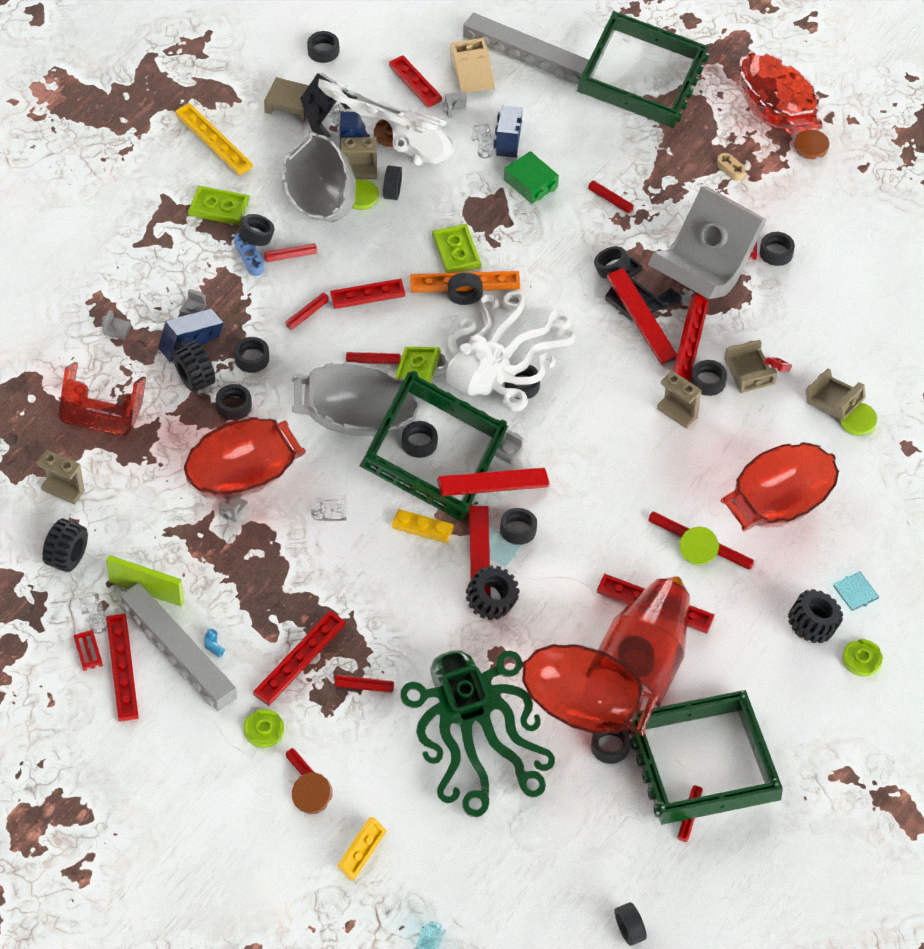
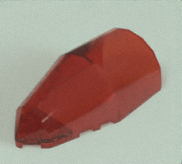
(652, 634)

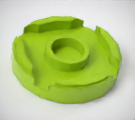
(366, 194)
(860, 420)
(699, 545)
(862, 657)
(264, 728)

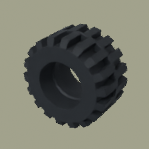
(194, 366)
(65, 545)
(502, 583)
(810, 626)

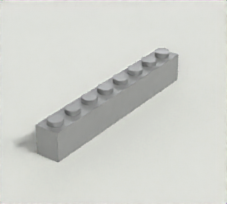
(525, 47)
(178, 646)

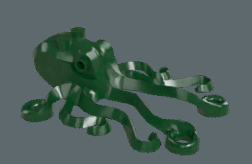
(469, 697)

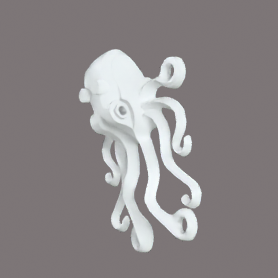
(412, 132)
(486, 364)

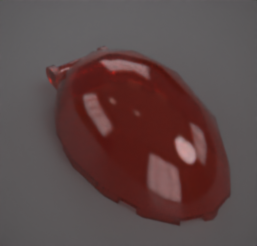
(778, 93)
(241, 458)
(782, 485)
(586, 689)

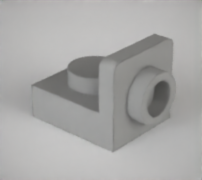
(454, 101)
(195, 303)
(115, 327)
(510, 447)
(233, 508)

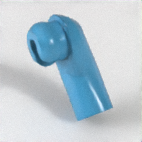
(210, 642)

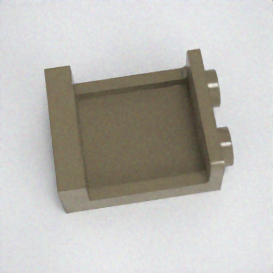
(285, 96)
(361, 155)
(748, 366)
(834, 395)
(680, 399)
(63, 477)

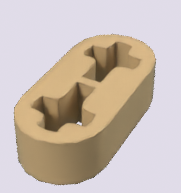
(730, 165)

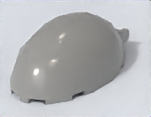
(320, 179)
(351, 398)

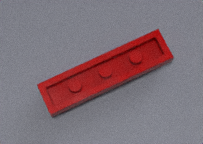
(415, 81)
(367, 293)

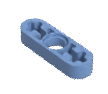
(248, 260)

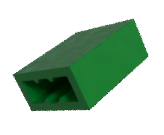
(531, 177)

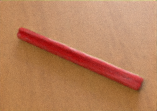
(680, 529)

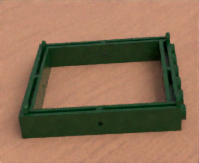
(633, 102)
(455, 407)
(718, 802)

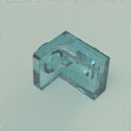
(430, 936)

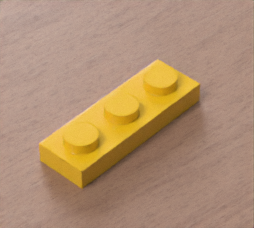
(422, 526)
(361, 848)

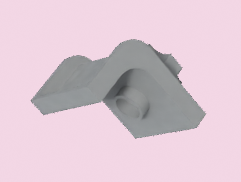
(711, 245)

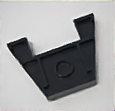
(318, 104)
(654, 303)

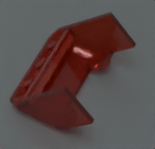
(95, 414)

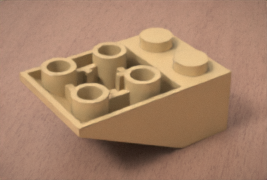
(472, 65)

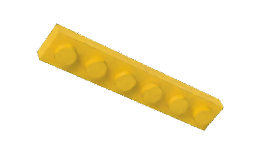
(214, 139)

